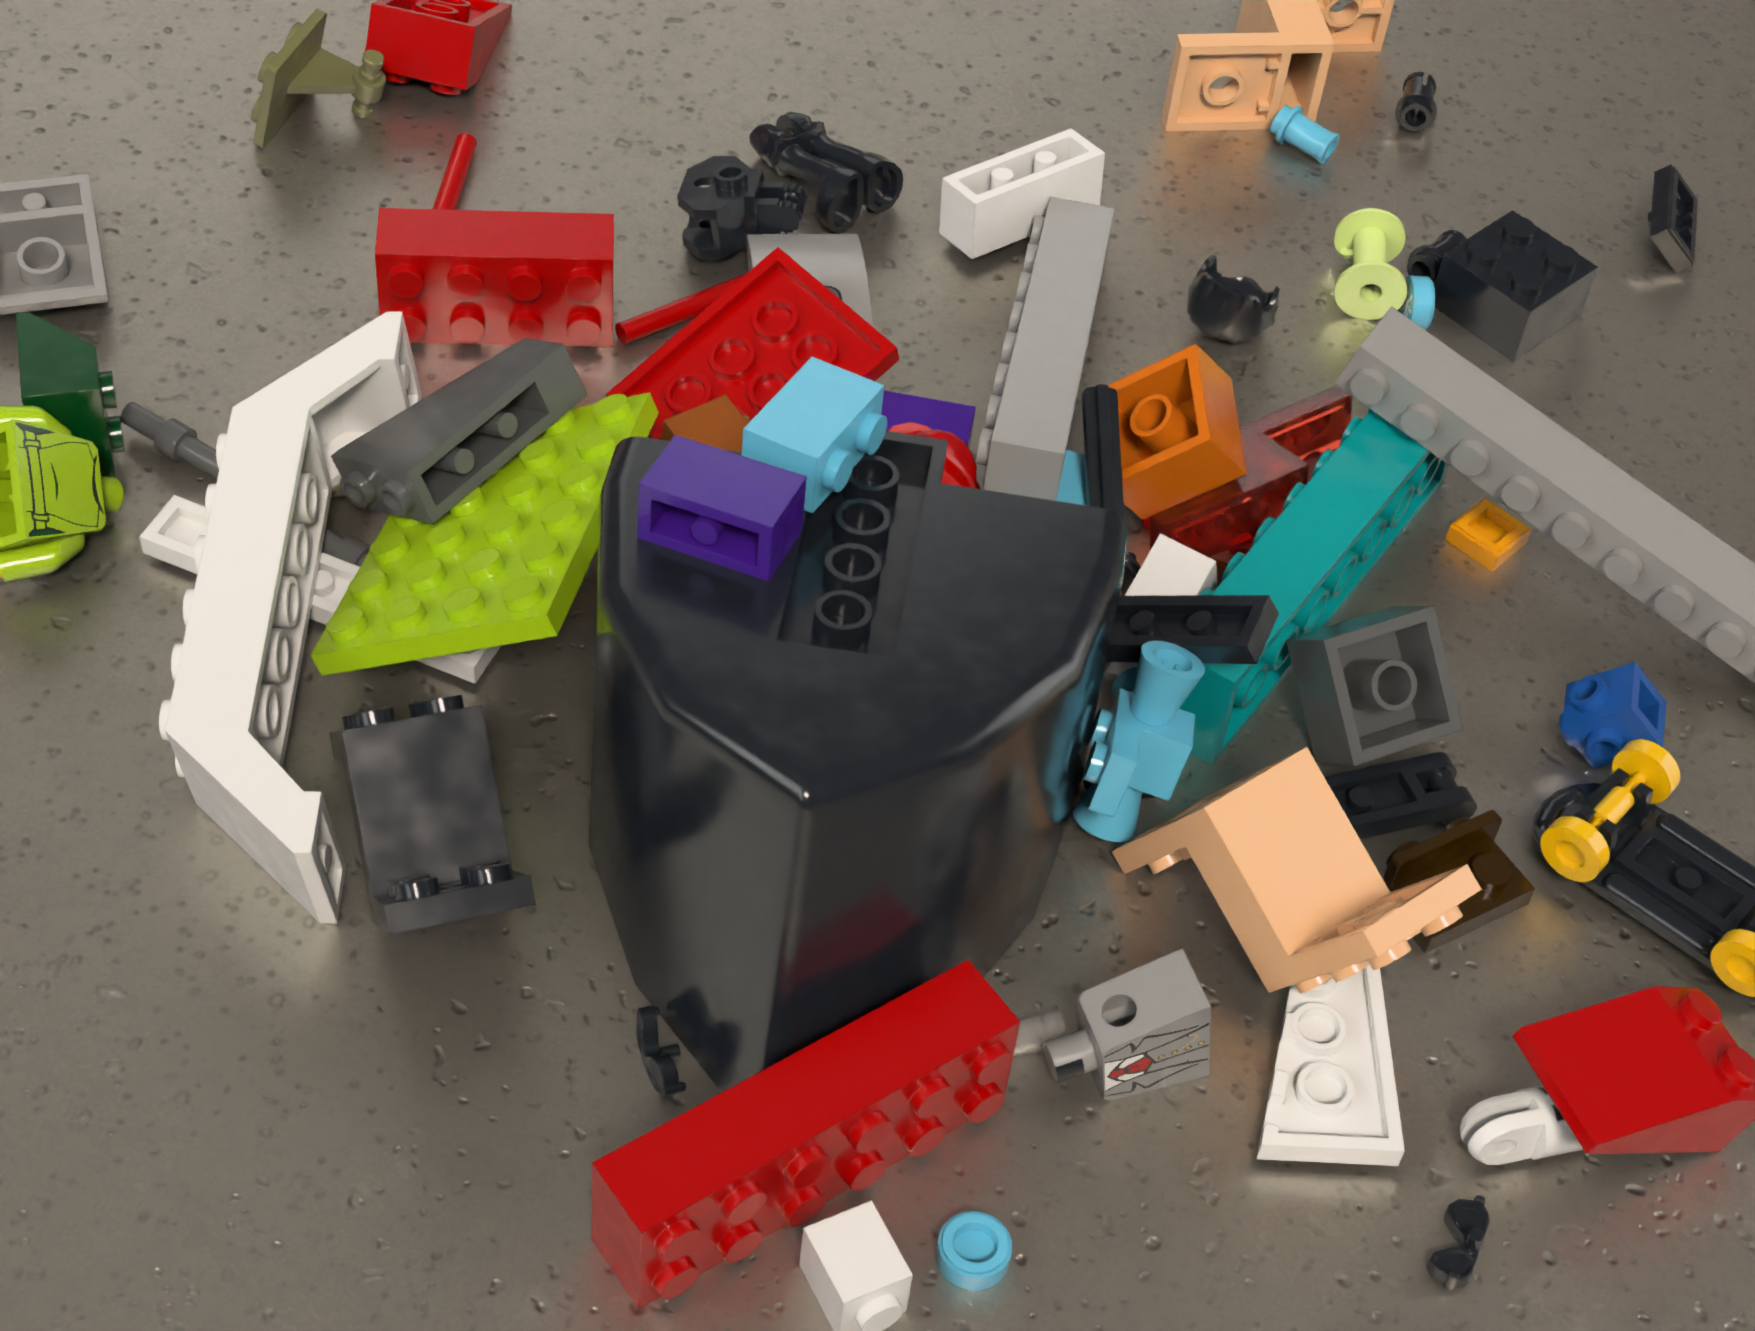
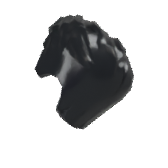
(1229, 307)

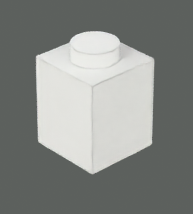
(856, 1270)

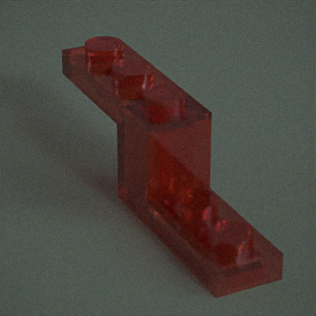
(1274, 461)

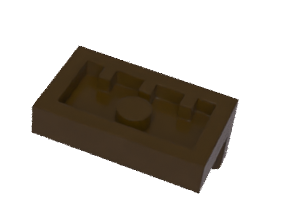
(1460, 844)

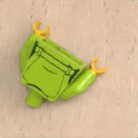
(47, 493)

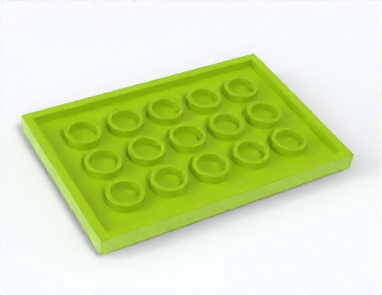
(497, 561)

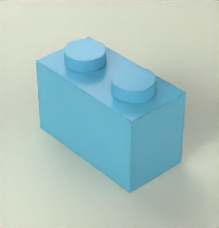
(818, 427)

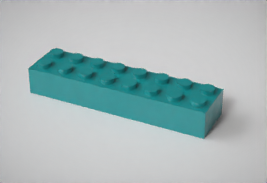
(1314, 562)

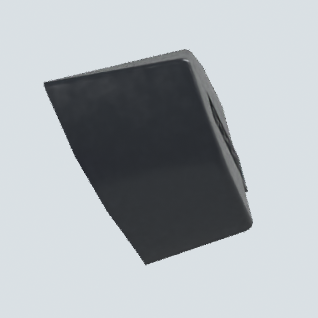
(844, 763)

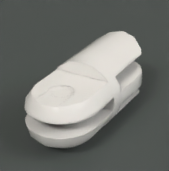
(1517, 1128)

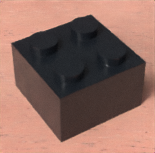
(1513, 285)

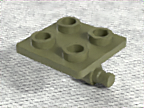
(308, 69)

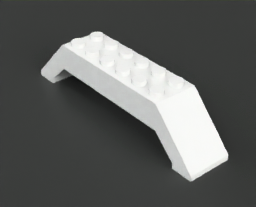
(256, 598)

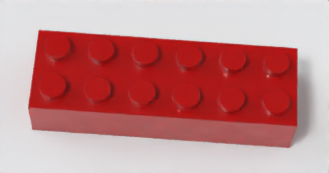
(801, 1134)

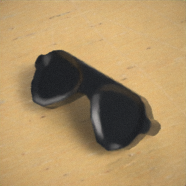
(657, 1060)
(1468, 1225)

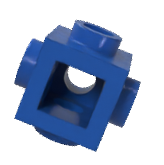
(1610, 711)

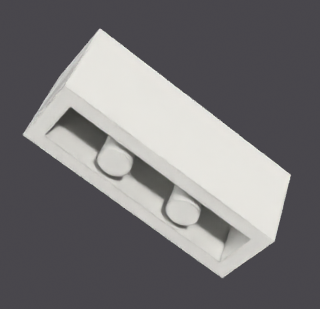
(1001, 196)

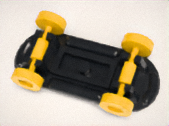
(1654, 862)

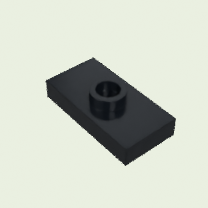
(1673, 218)

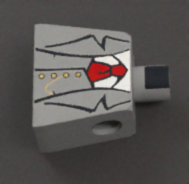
(1138, 1031)

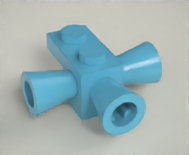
(1139, 741)

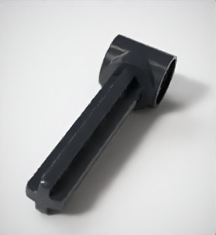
(1104, 460)

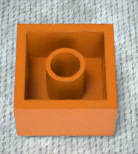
(1177, 431)

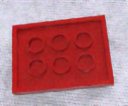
(756, 343)

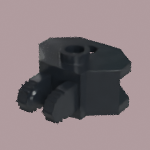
(734, 206)

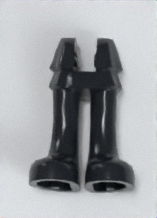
(838, 171)

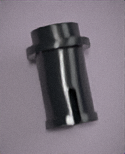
(1416, 107)
(1426, 259)

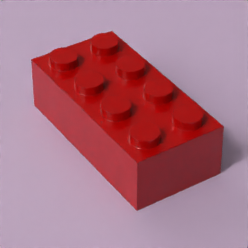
(497, 275)

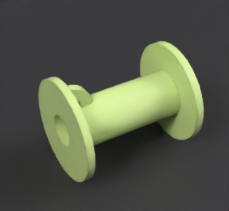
(1371, 285)

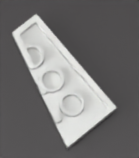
(1334, 1078)

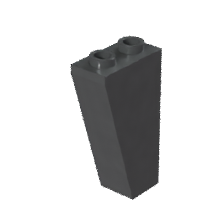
(460, 434)

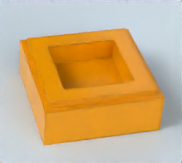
(1488, 534)

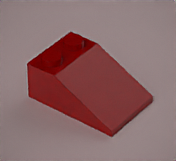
(436, 40)
(1645, 1073)

